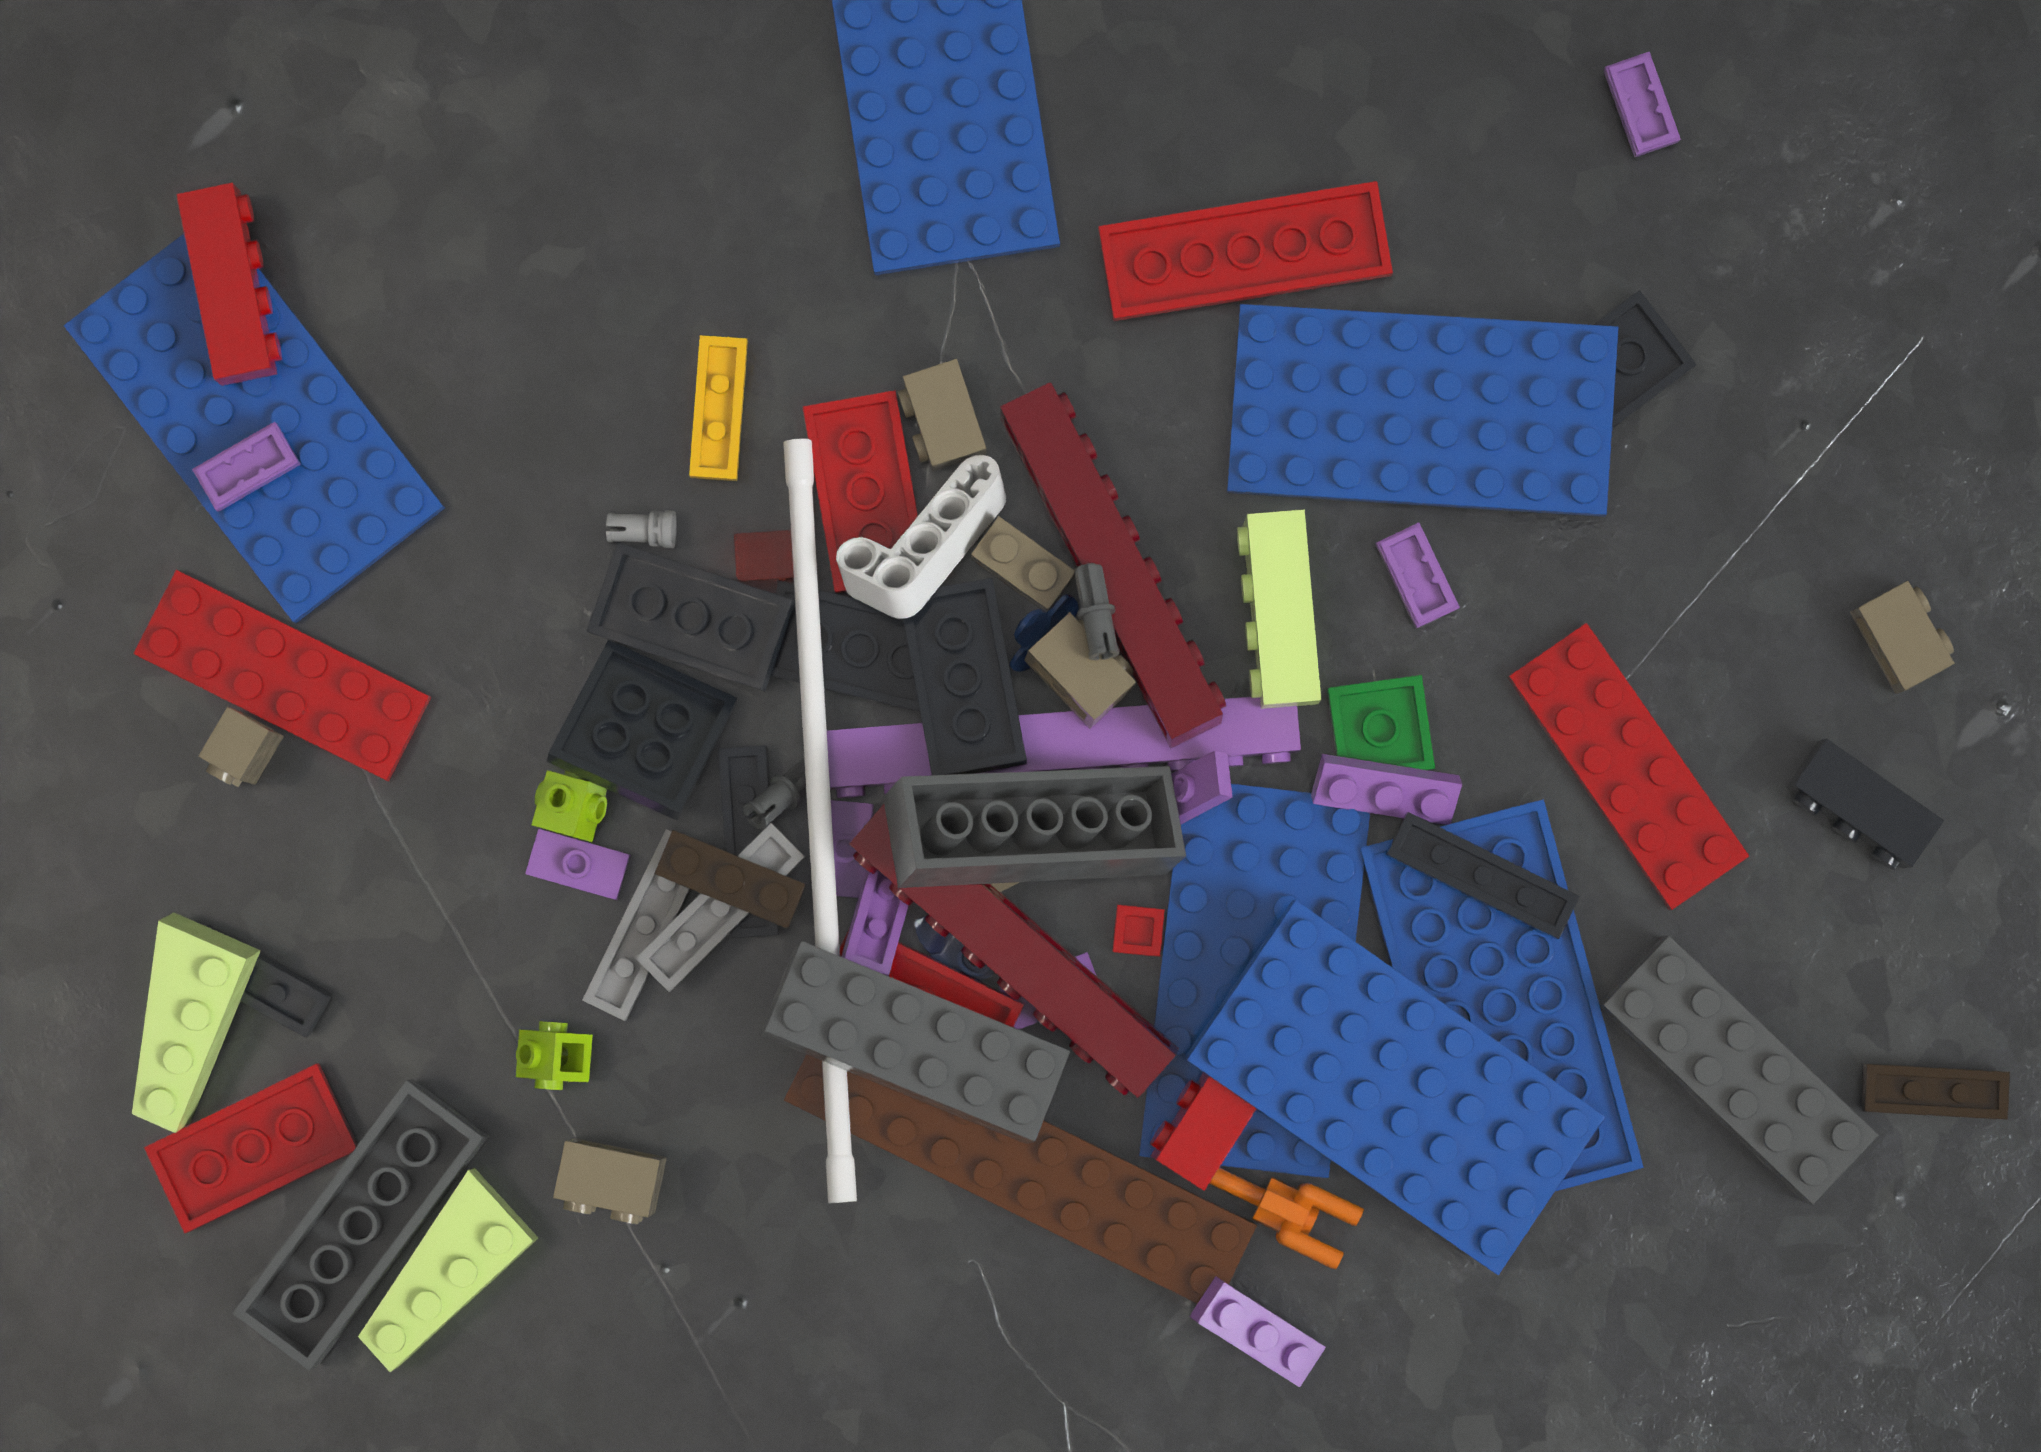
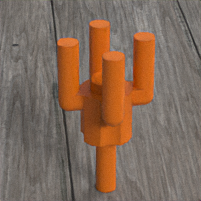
(1292, 1212)

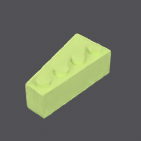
(1280, 609)
(188, 1012)
(453, 1263)

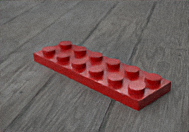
(1245, 251)
(282, 675)
(1628, 766)

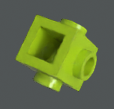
(569, 805)
(553, 1055)

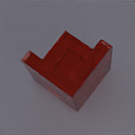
(764, 556)

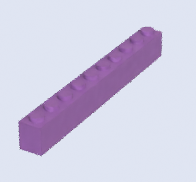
(1063, 742)

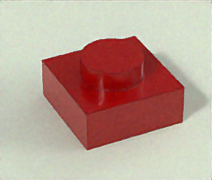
(1138, 930)

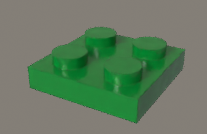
(1382, 722)

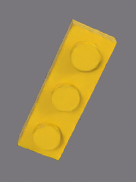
(718, 408)

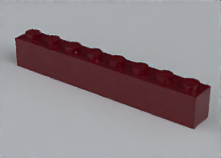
(1095, 533)
(1032, 967)

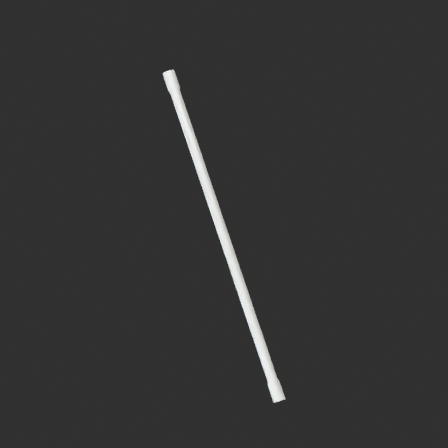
(800, 479)

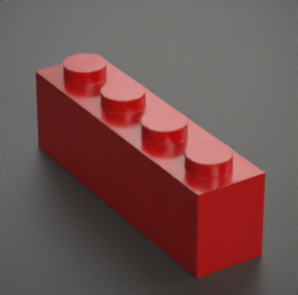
(228, 283)
(1201, 1130)

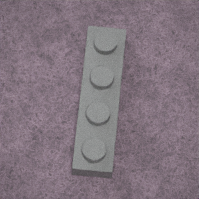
(647, 915)
(709, 921)

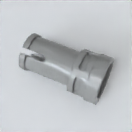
(654, 528)

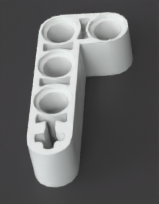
(908, 574)

